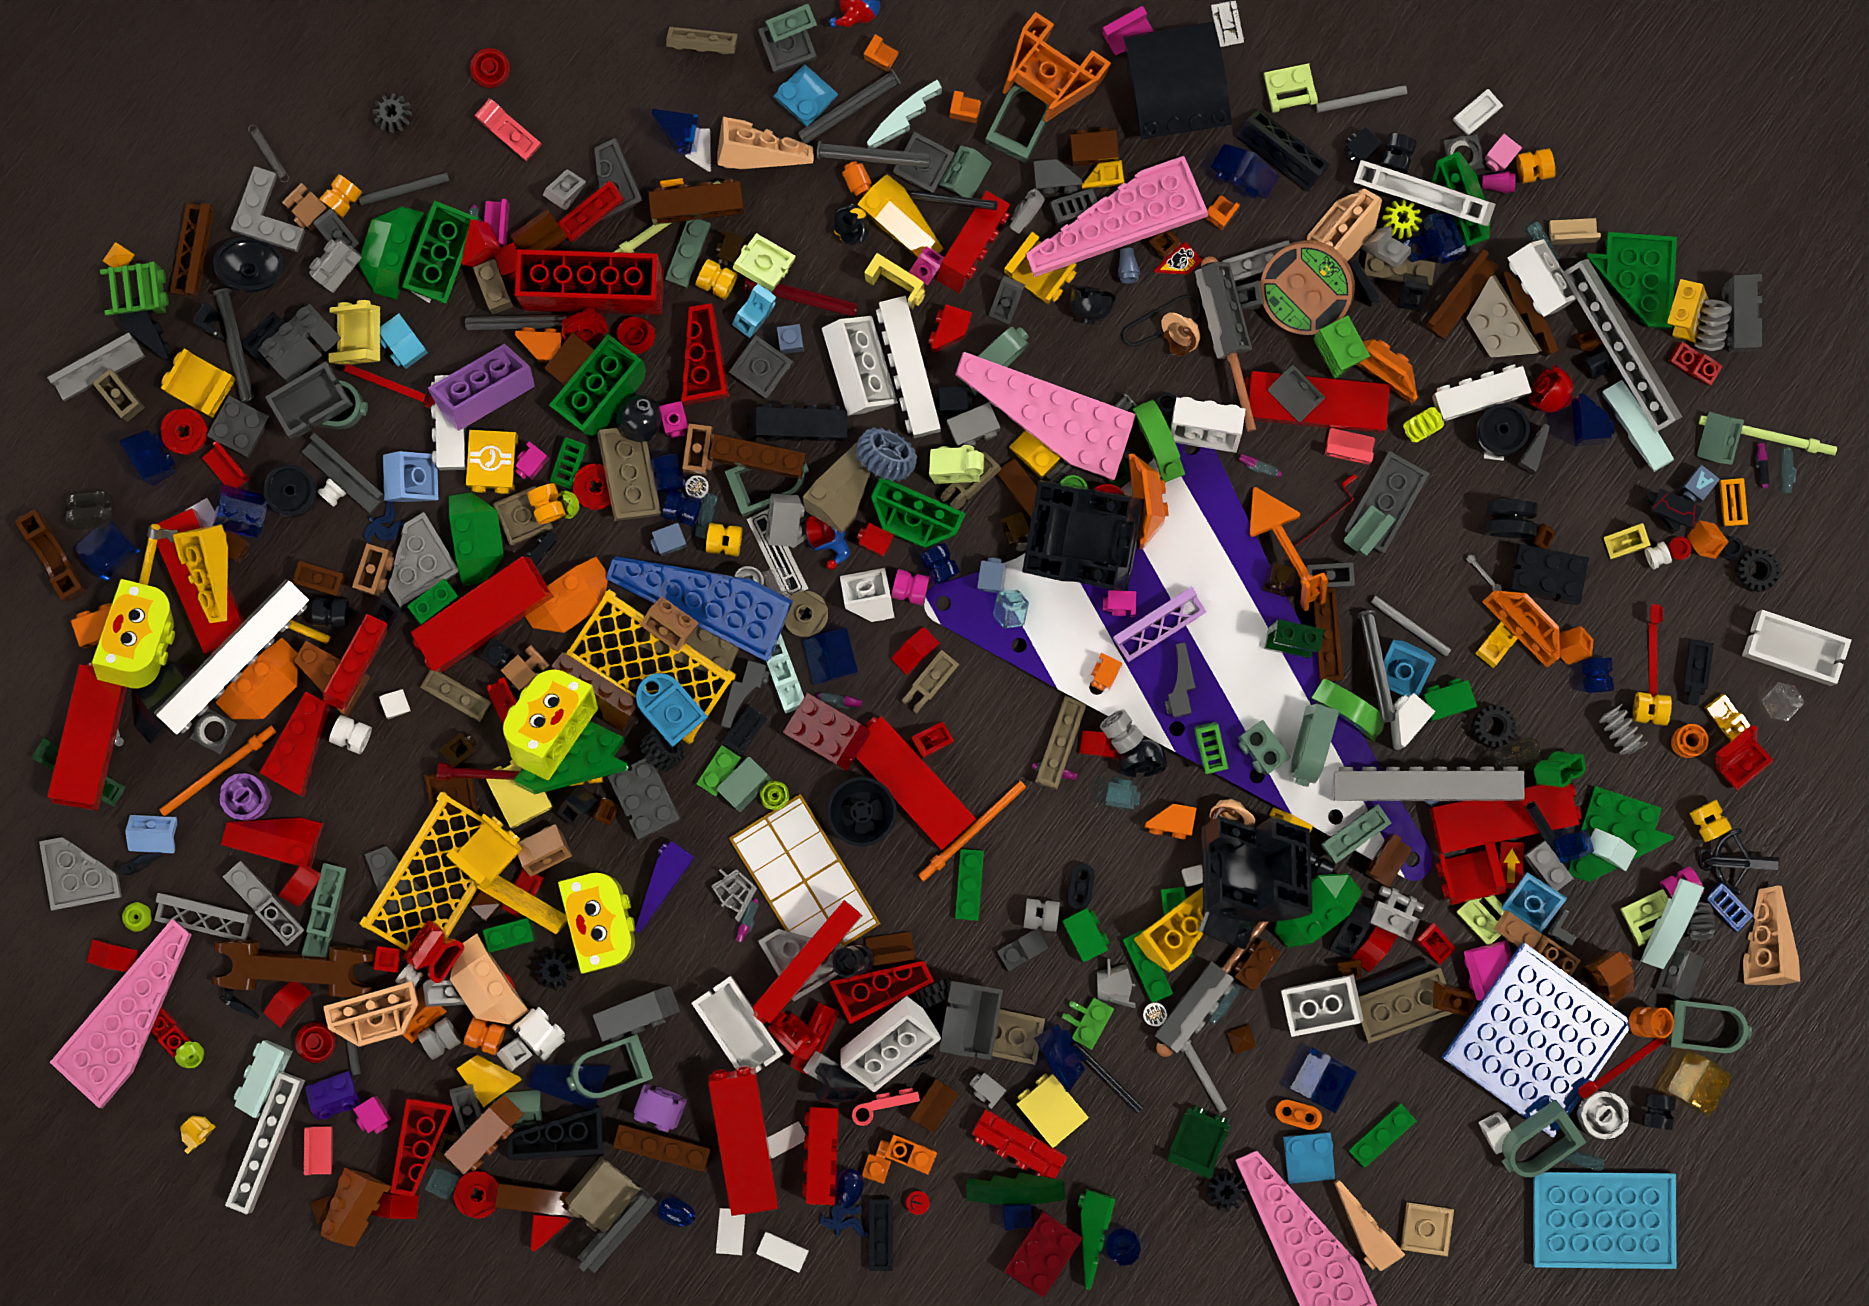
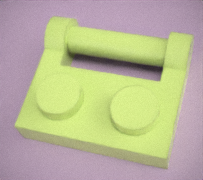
(1287, 81)
(1642, 912)
(1480, 919)

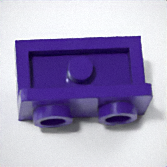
(332, 1096)

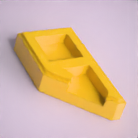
(1105, 175)
(1282, 815)

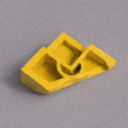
(487, 1078)

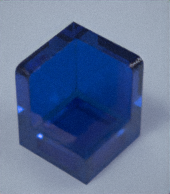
(1573, 846)
(1017, 1216)

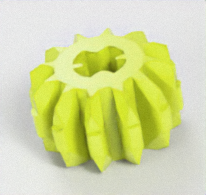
(1411, 221)
(1423, 424)

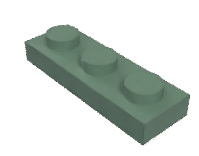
(688, 252)
(1356, 833)

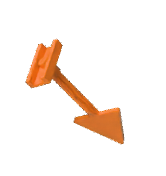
(1270, 515)

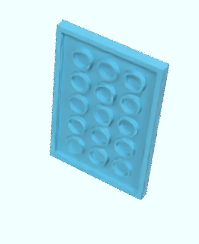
(1604, 1220)

